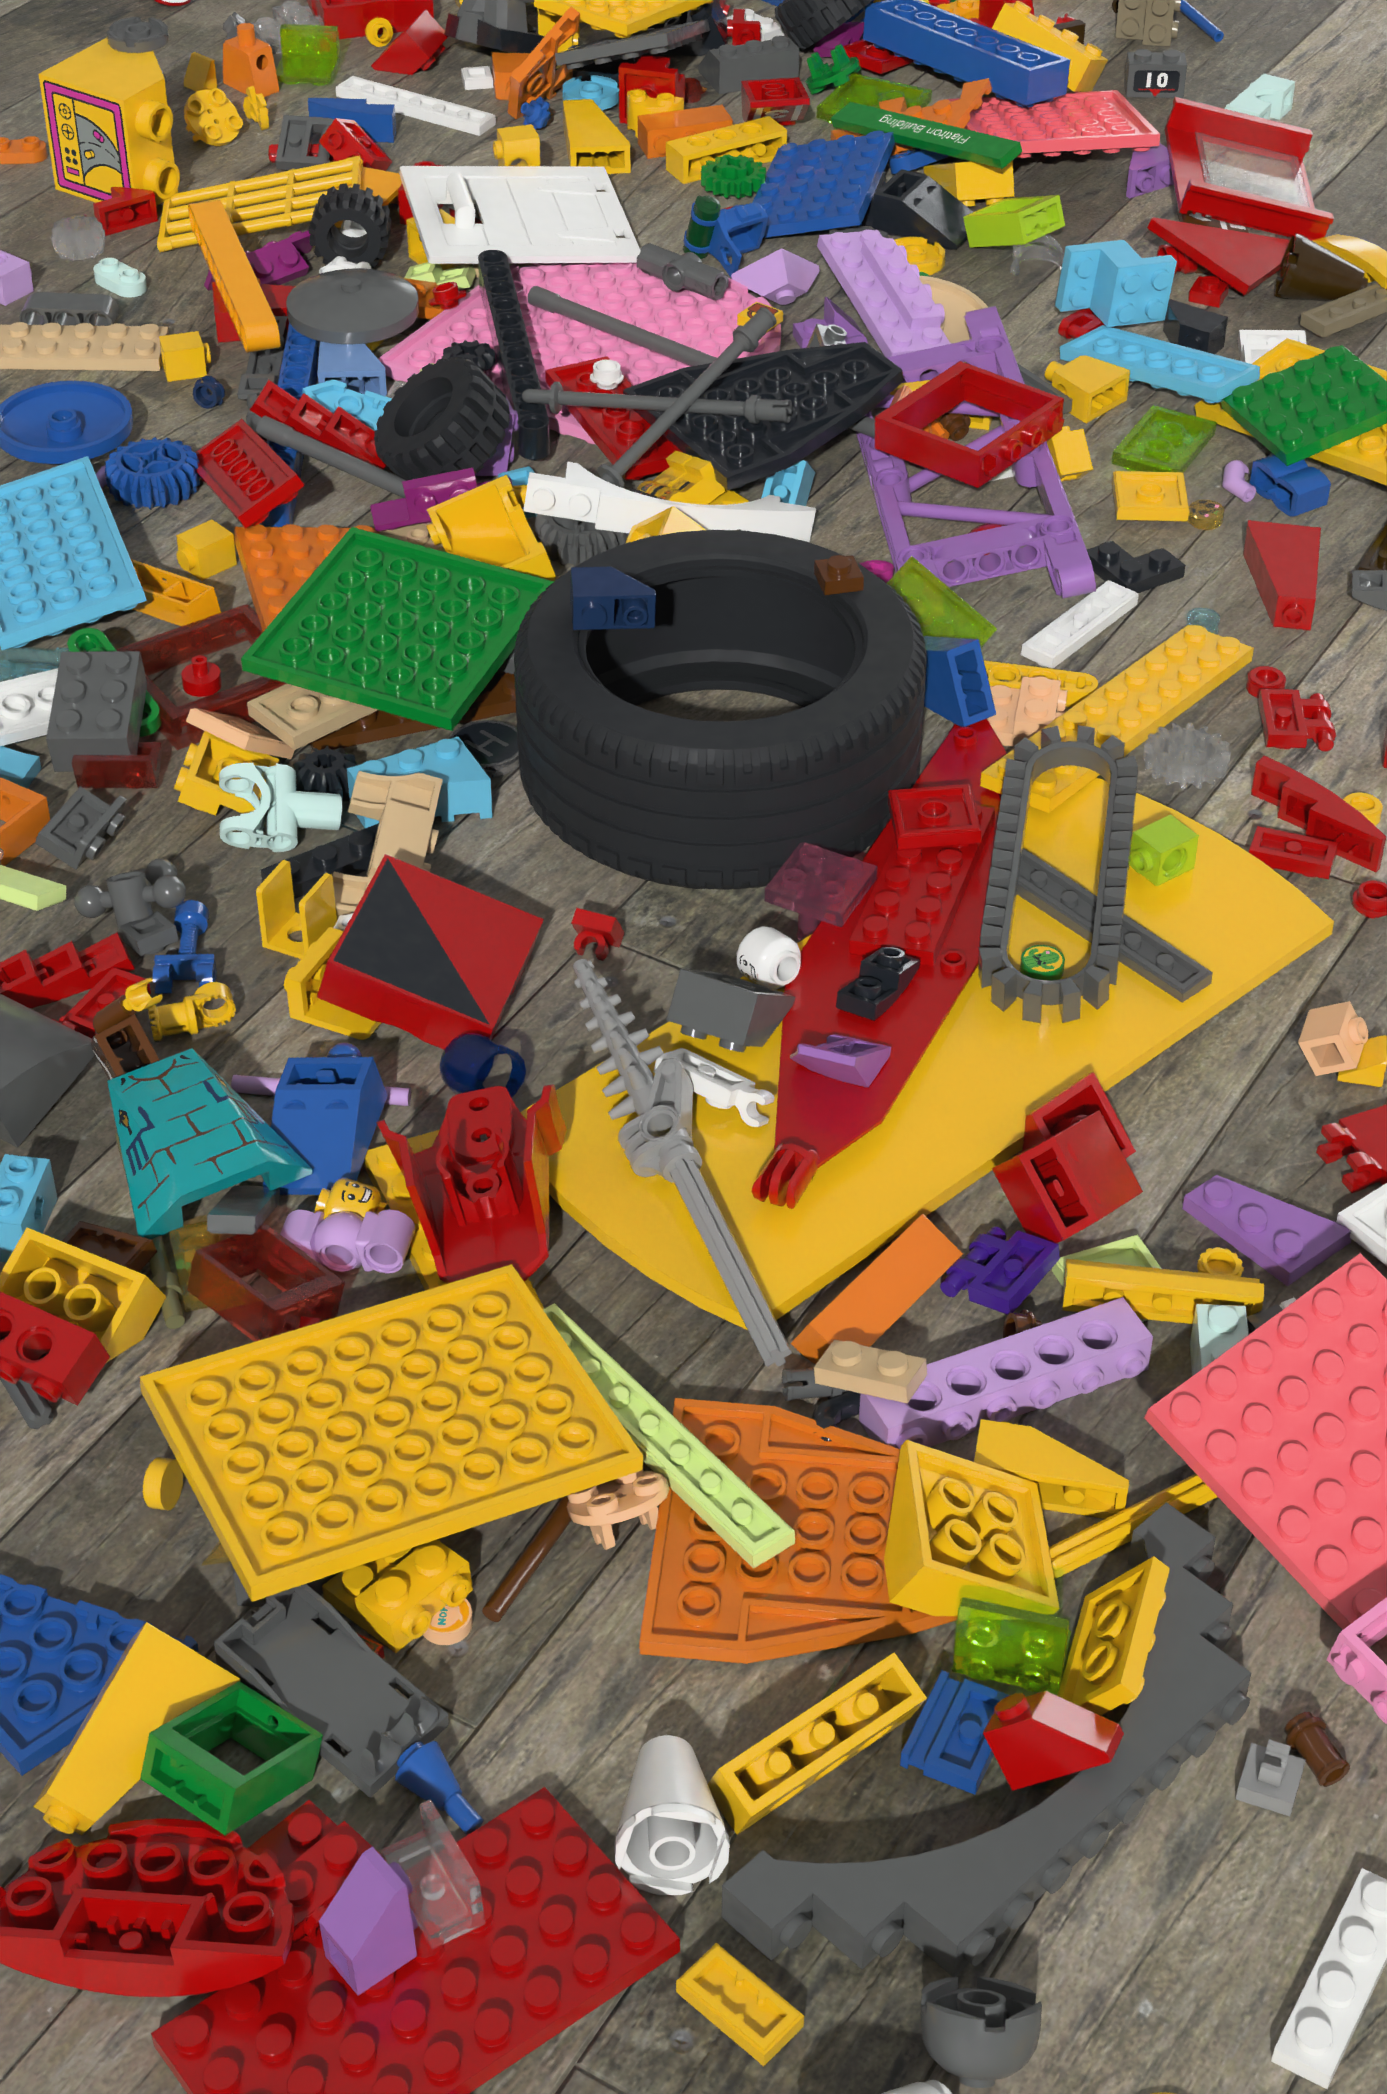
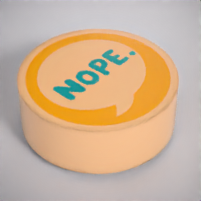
(450, 1624)

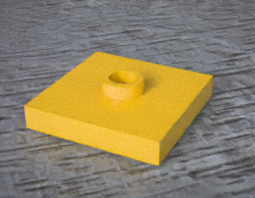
(1150, 496)

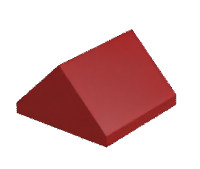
(1071, 1106)

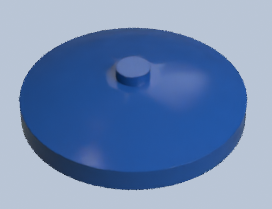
(64, 422)

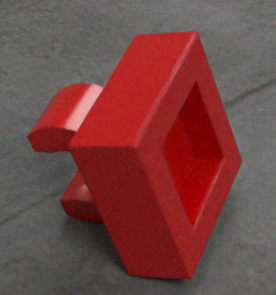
(596, 928)

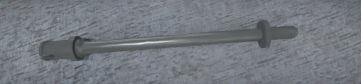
(744, 339)
(752, 409)

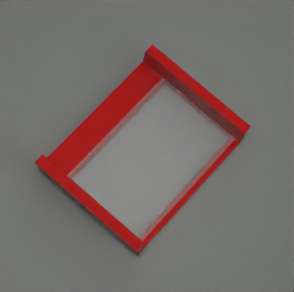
(1242, 170)

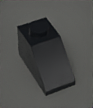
(1194, 327)

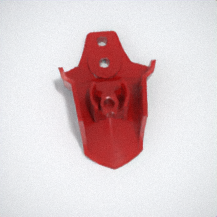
(487, 1198)

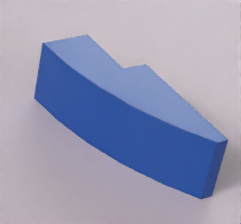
(374, 119)

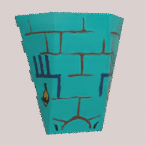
(189, 1138)

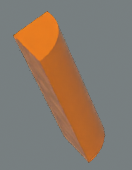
(881, 1290)

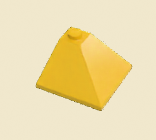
(965, 1535)

